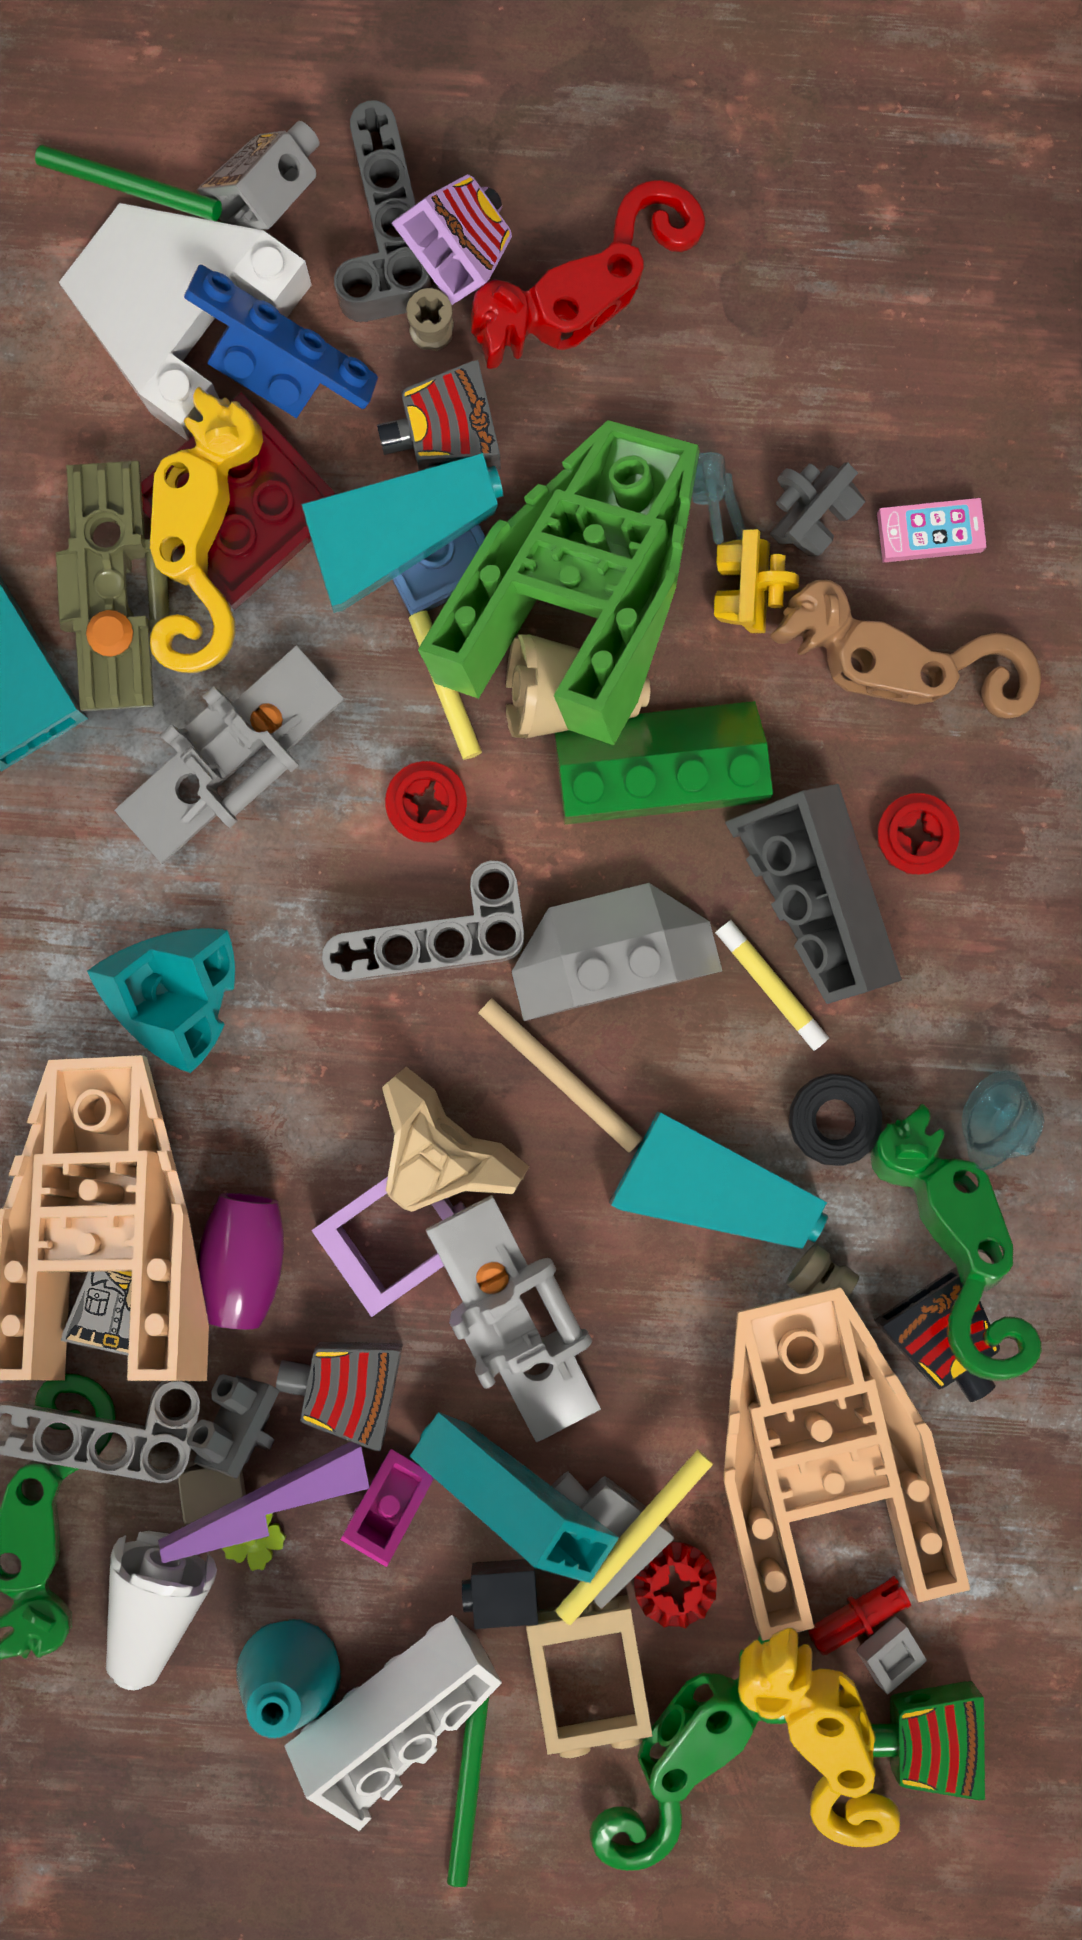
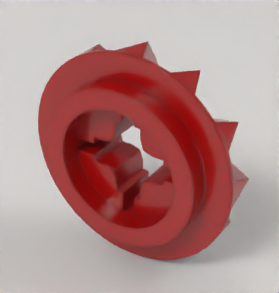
(414, 781)
(938, 822)
(697, 1599)

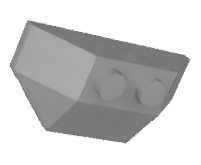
(611, 950)

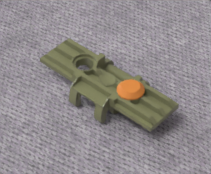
(92, 587)

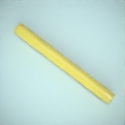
(635, 1536)

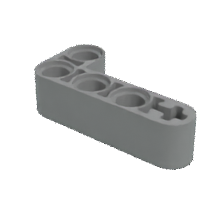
(424, 936)
(89, 1429)

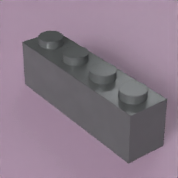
(821, 889)

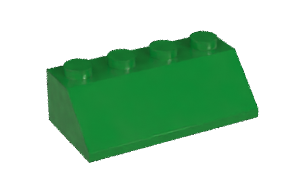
(666, 765)

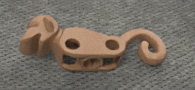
(895, 660)

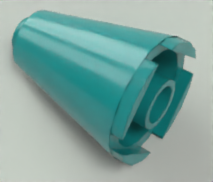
(287, 1676)

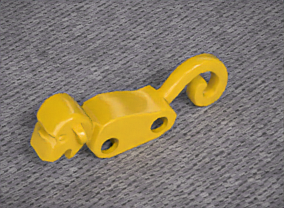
(193, 518)
(827, 1730)

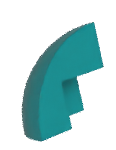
(170, 992)

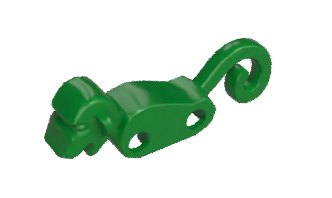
(962, 1228)
(33, 1534)
(698, 1743)

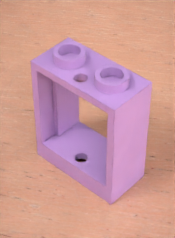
(354, 1266)

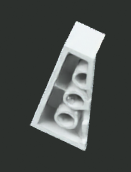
(391, 1722)

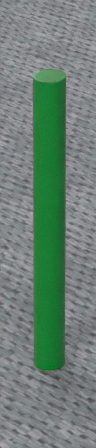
(128, 183)
(467, 1797)

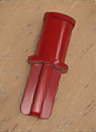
(859, 1616)

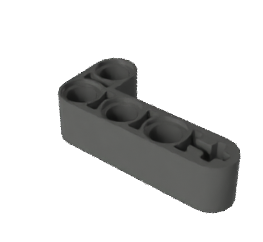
(384, 206)

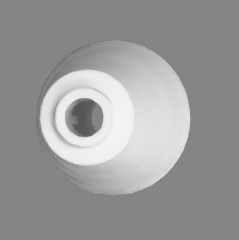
(150, 1607)

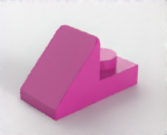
(387, 1508)

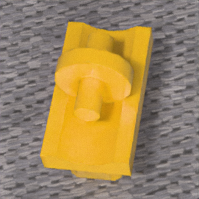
(751, 561)

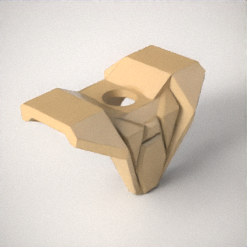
(435, 1155)

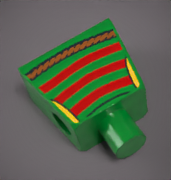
(936, 1740)

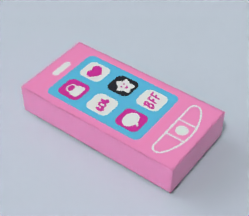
(931, 530)

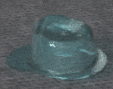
(1001, 1120)

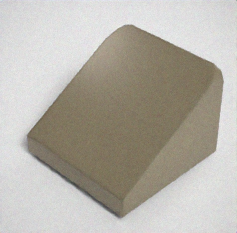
(207, 1491)

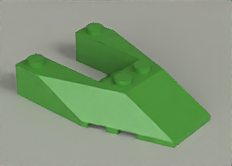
(589, 541)

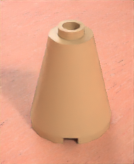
(534, 674)

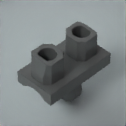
(830, 491)
(237, 1426)

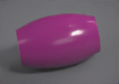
(241, 1260)

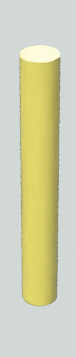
(449, 698)

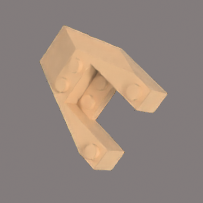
(99, 1198)
(822, 1431)

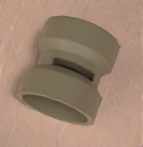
(818, 1273)

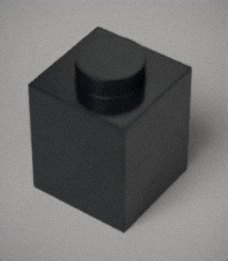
(501, 1594)

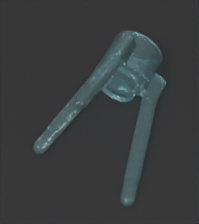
(710, 487)

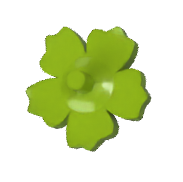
(258, 1550)

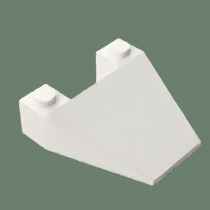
(134, 287)

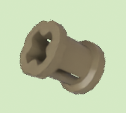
(435, 305)

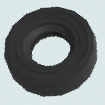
(867, 1119)

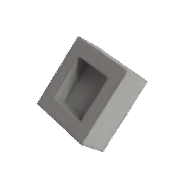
(891, 1655)

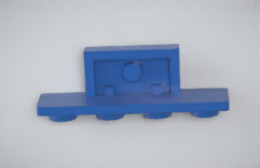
(272, 351)

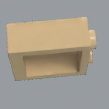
(618, 1731)

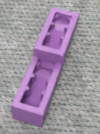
(245, 1520)

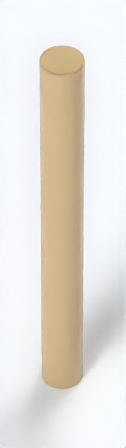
(560, 1075)

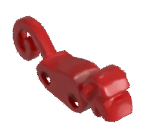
(584, 289)

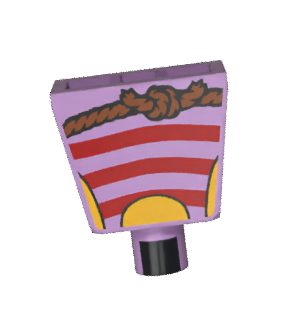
(457, 235)

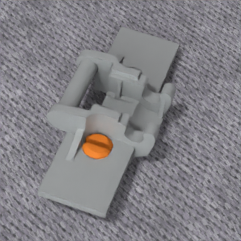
(218, 742)
(497, 1326)

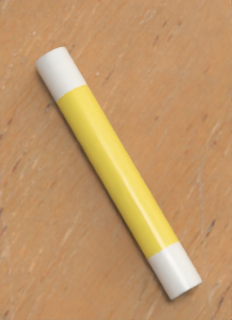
(772, 985)

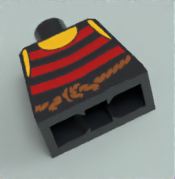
(920, 1333)

